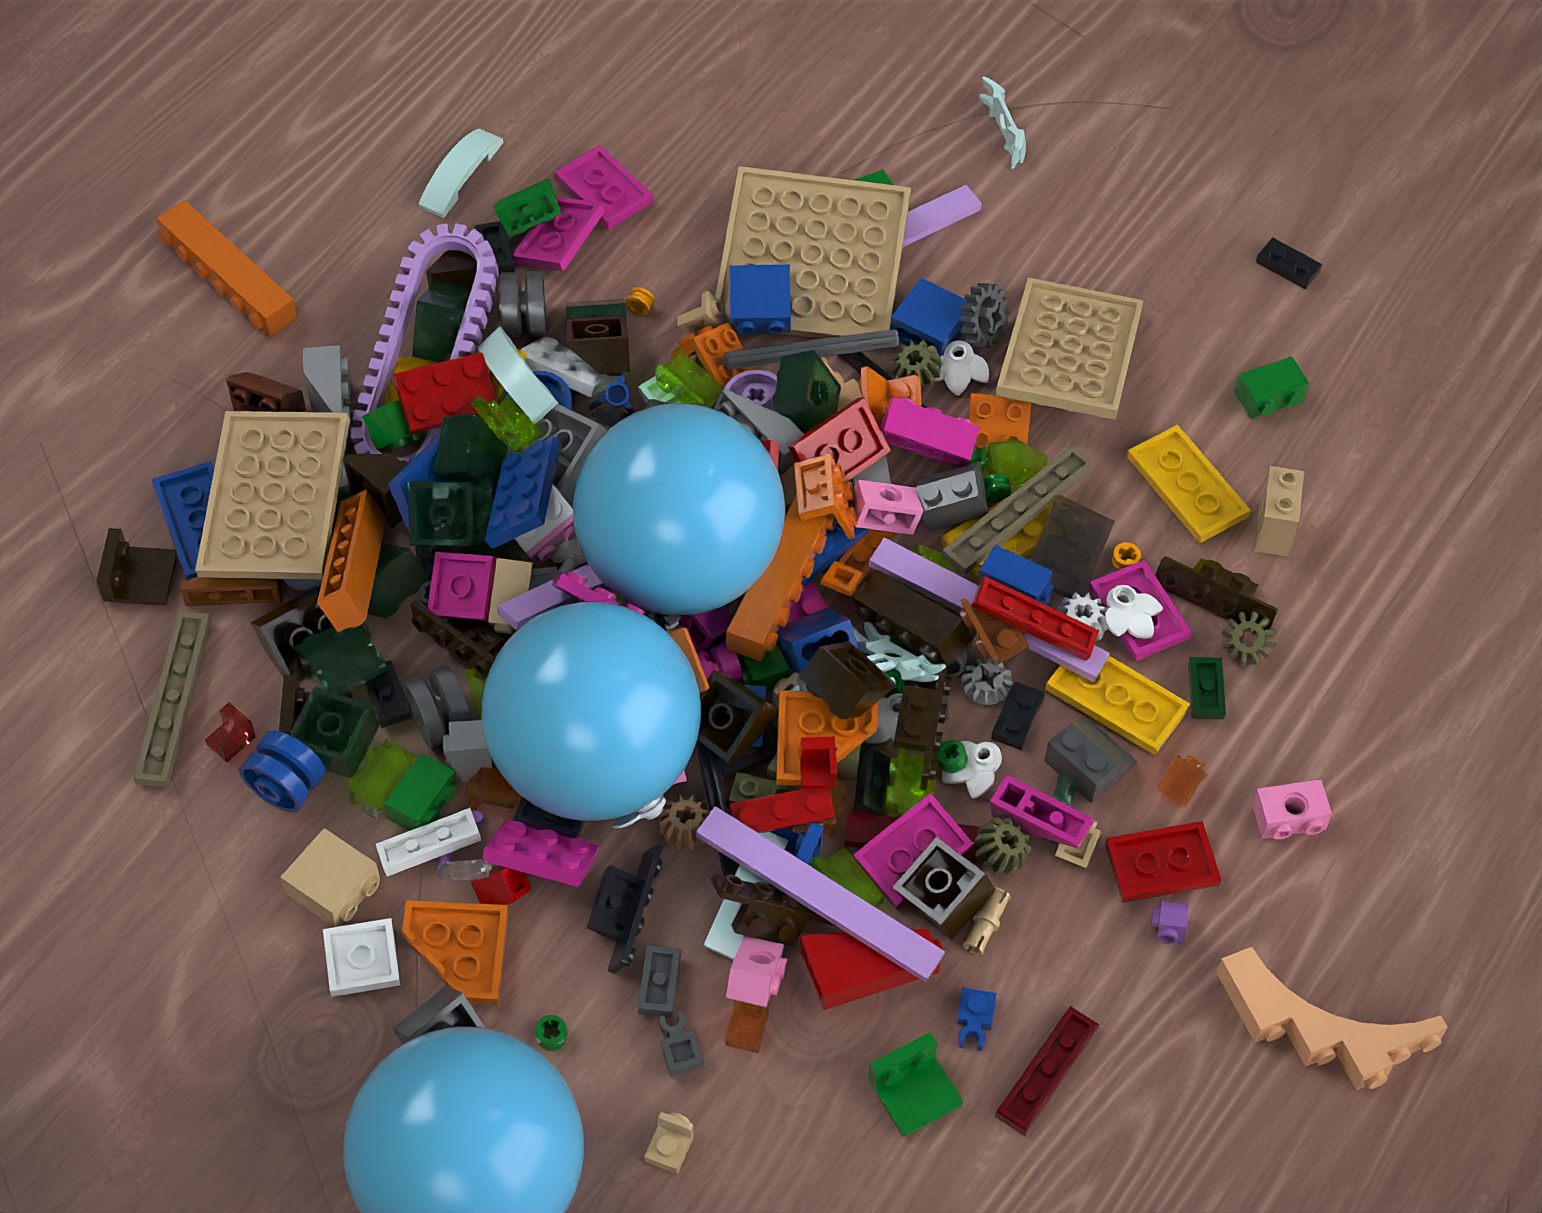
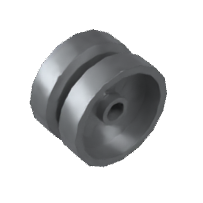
(520, 305)
(433, 708)

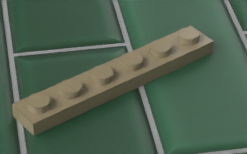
(1017, 510)
(172, 700)

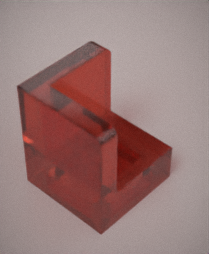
(232, 735)

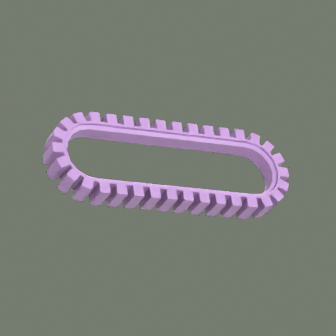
(399, 316)

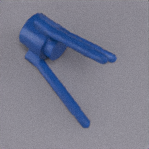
(615, 395)

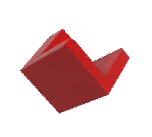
(818, 762)
(502, 886)

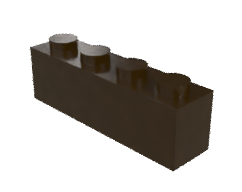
(911, 618)

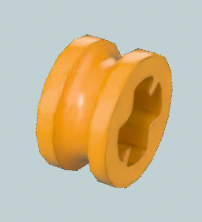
(640, 301)
(1122, 550)

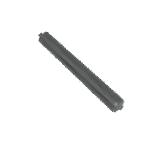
(823, 348)

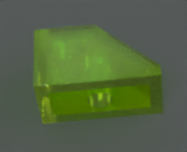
(1014, 460)

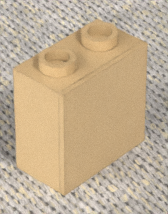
(1279, 511)
(510, 581)
(331, 878)

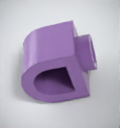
(1170, 922)

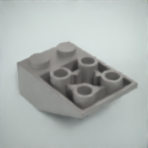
(327, 382)
(762, 423)

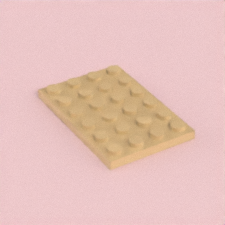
(1070, 348)
(273, 495)

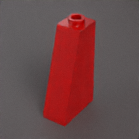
(849, 969)

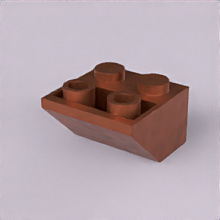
(262, 394)

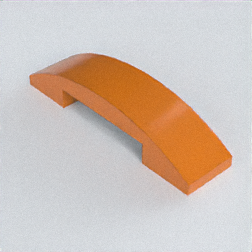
(853, 567)

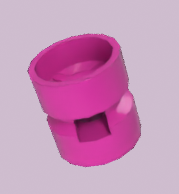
(720, 660)

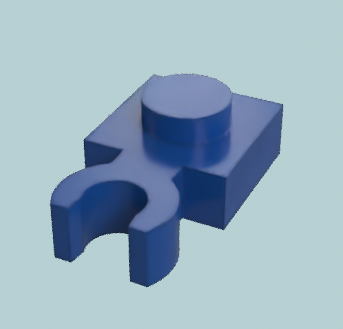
(975, 1014)

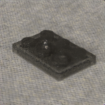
(1071, 545)

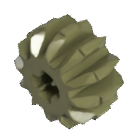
(918, 361)
(1259, 642)
(1002, 846)

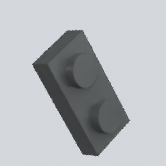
(659, 981)

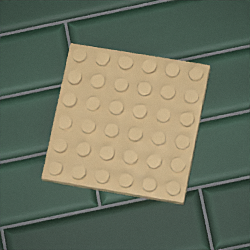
(836, 237)

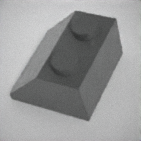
(953, 496)
(1089, 757)
(444, 1010)

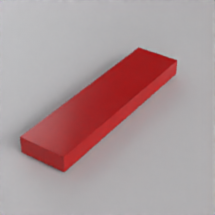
(1035, 618)

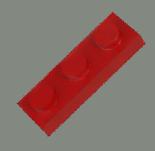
(785, 810)

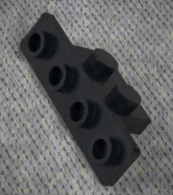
(621, 905)

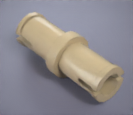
(986, 922)

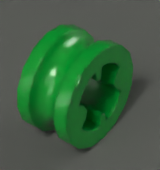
(978, 455)
(997, 487)
(953, 764)
(548, 1022)

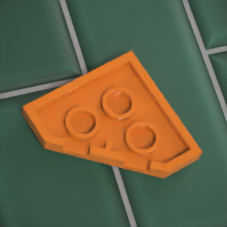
(809, 716)
(460, 944)

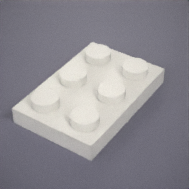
(550, 356)

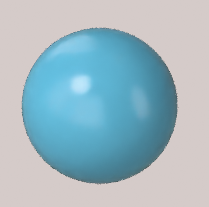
(679, 509)
(591, 711)
(463, 1129)

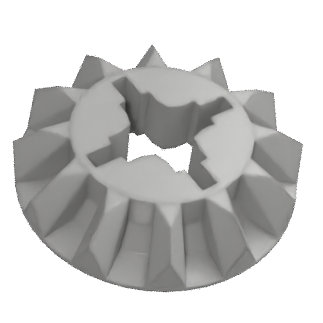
(982, 692)

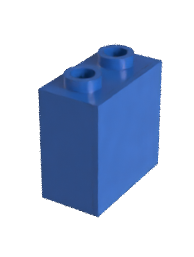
(760, 299)
(929, 315)
(1018, 574)
(804, 636)

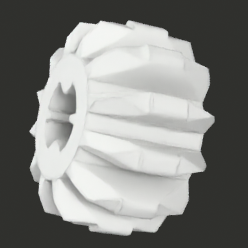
(1086, 611)

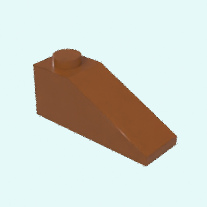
(227, 591)

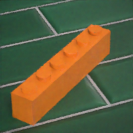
(226, 268)
(352, 561)
(768, 600)

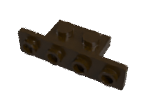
(1214, 589)
(464, 637)
(918, 722)
(764, 910)

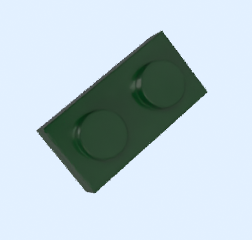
(1206, 688)

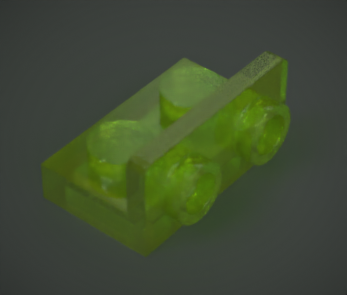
(688, 381)
(508, 422)
(847, 873)

